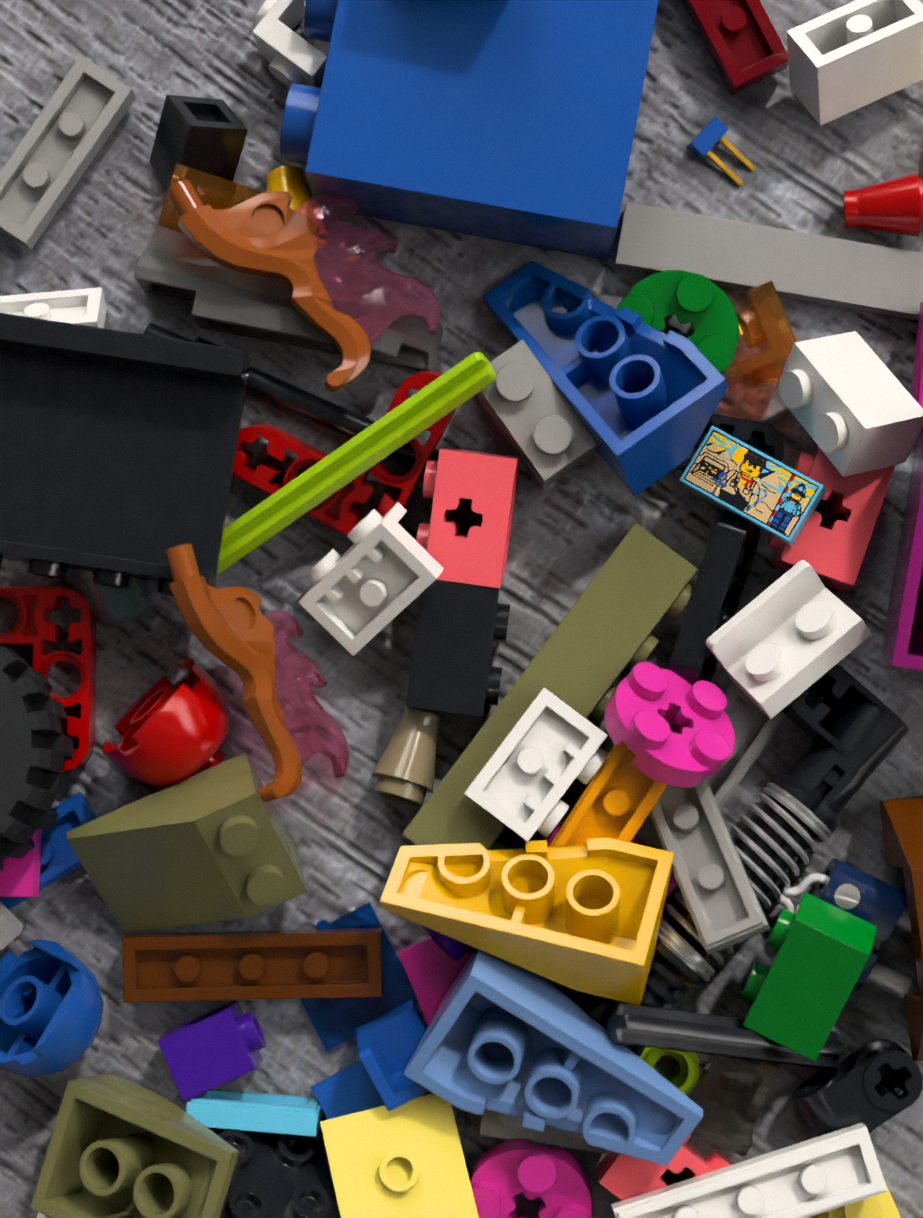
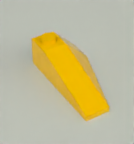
(556, 911)

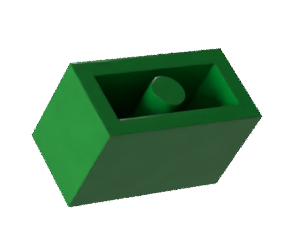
(808, 976)

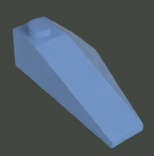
(533, 1054)

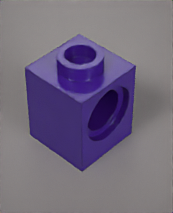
(212, 1049)

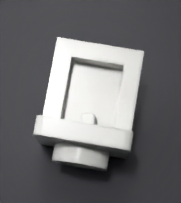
(290, 55)

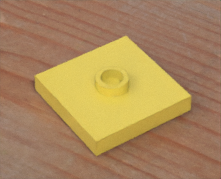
(399, 1162)

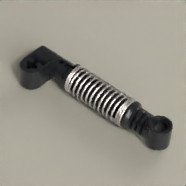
(793, 816)

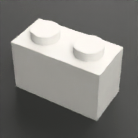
(855, 55)
(850, 403)

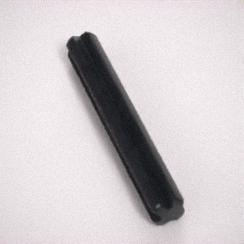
(708, 1036)

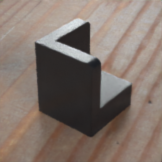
(197, 135)

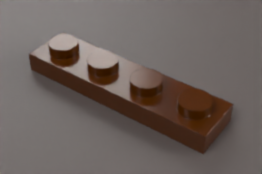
(252, 965)

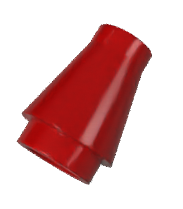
(886, 206)

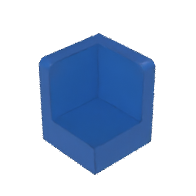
(387, 1047)

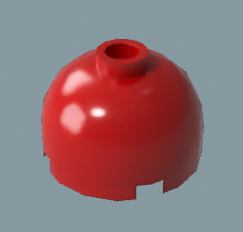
(172, 729)

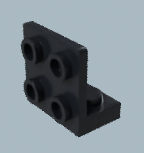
(278, 1177)

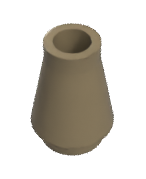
(409, 759)

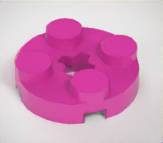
(641, 717)
(534, 1171)

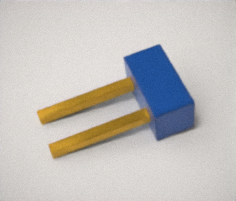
(708, 138)

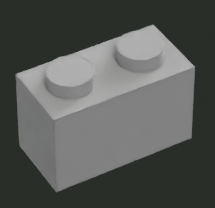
(535, 417)

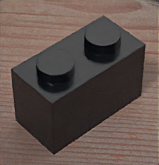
(455, 648)

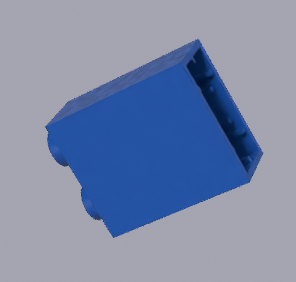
(476, 114)

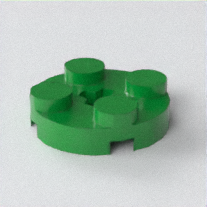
(693, 301)

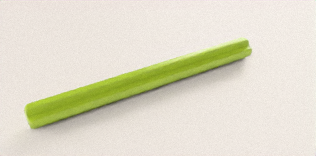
(355, 457)

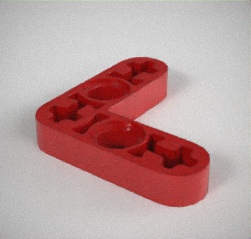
(340, 508)
(36, 629)

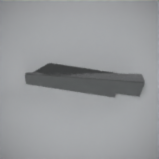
(261, 304)

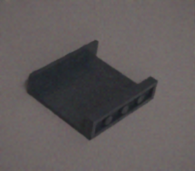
(114, 449)

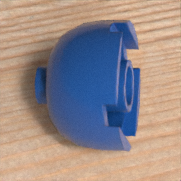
(46, 1009)

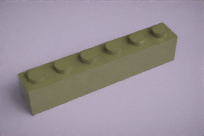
(576, 664)

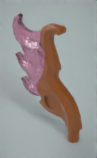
(324, 263)
(272, 671)

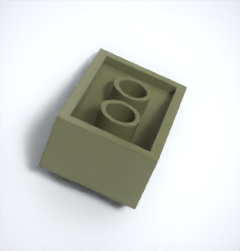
(192, 852)
(130, 1156)

